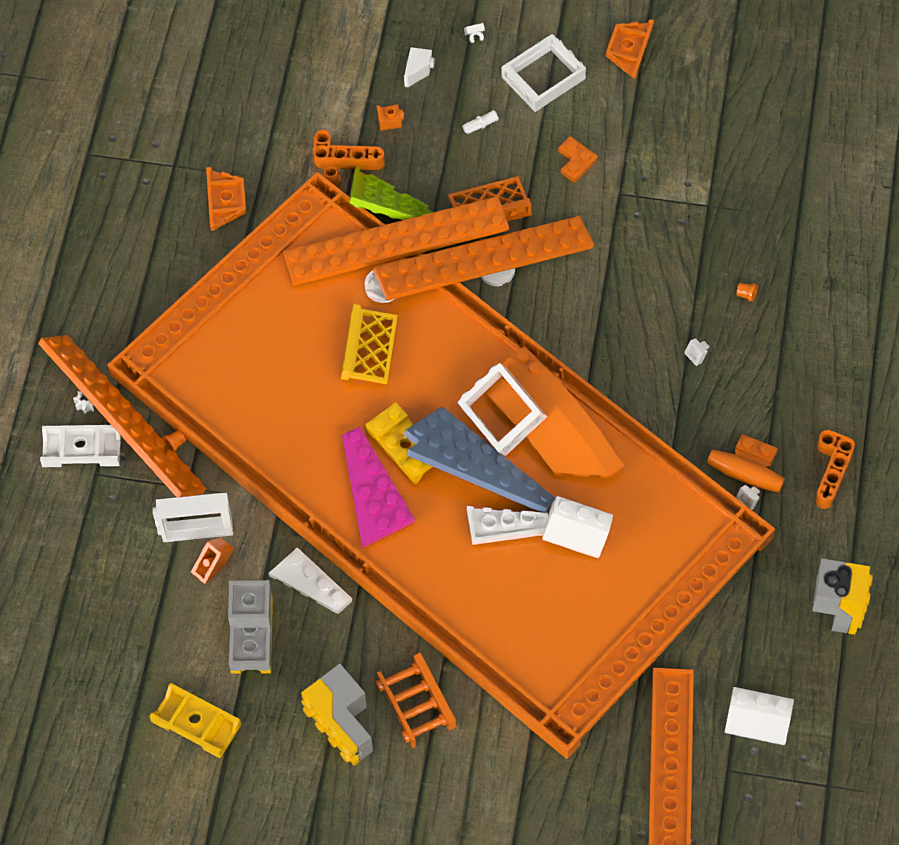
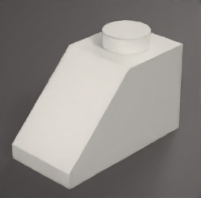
(418, 65)

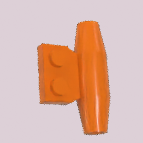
(749, 464)

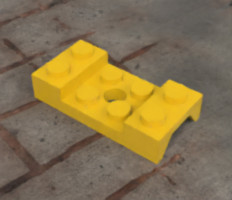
(388, 432)
(212, 731)

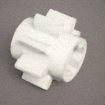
(83, 403)

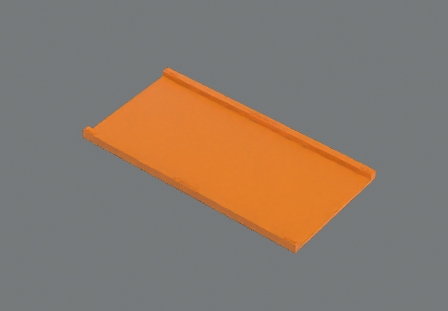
(538, 626)

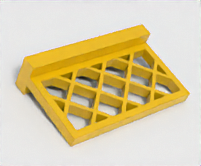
(354, 338)

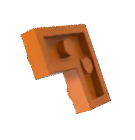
(580, 159)

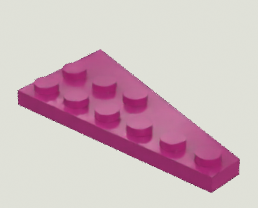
(376, 499)

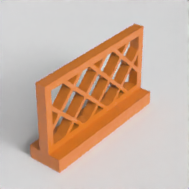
(512, 209)

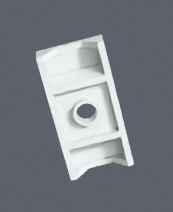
(100, 446)

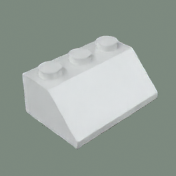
(577, 526)
(759, 716)

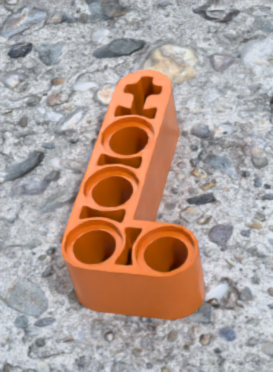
(370, 157)
(833, 472)

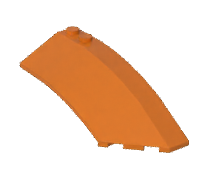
(568, 436)

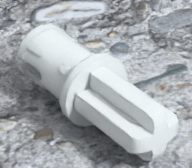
(480, 122)

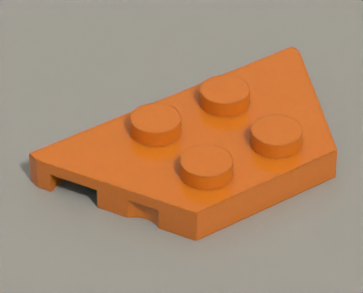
(628, 45)
(225, 198)

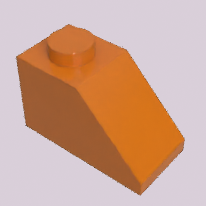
(212, 559)

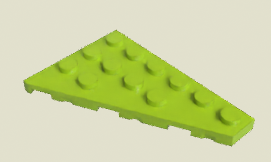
(380, 197)

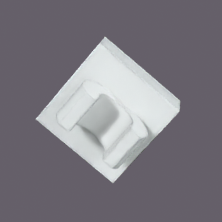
(474, 30)
(696, 351)
(748, 496)

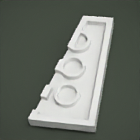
(497, 525)
(305, 576)

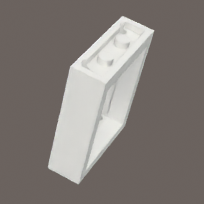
(550, 43)
(518, 433)
(193, 528)

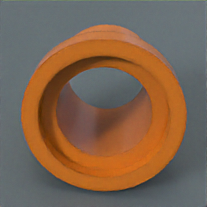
(335, 179)
(747, 291)
(174, 440)

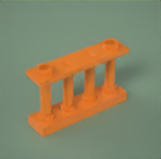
(435, 701)

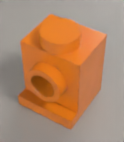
(389, 117)

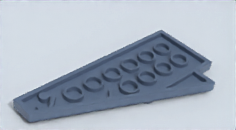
(456, 449)

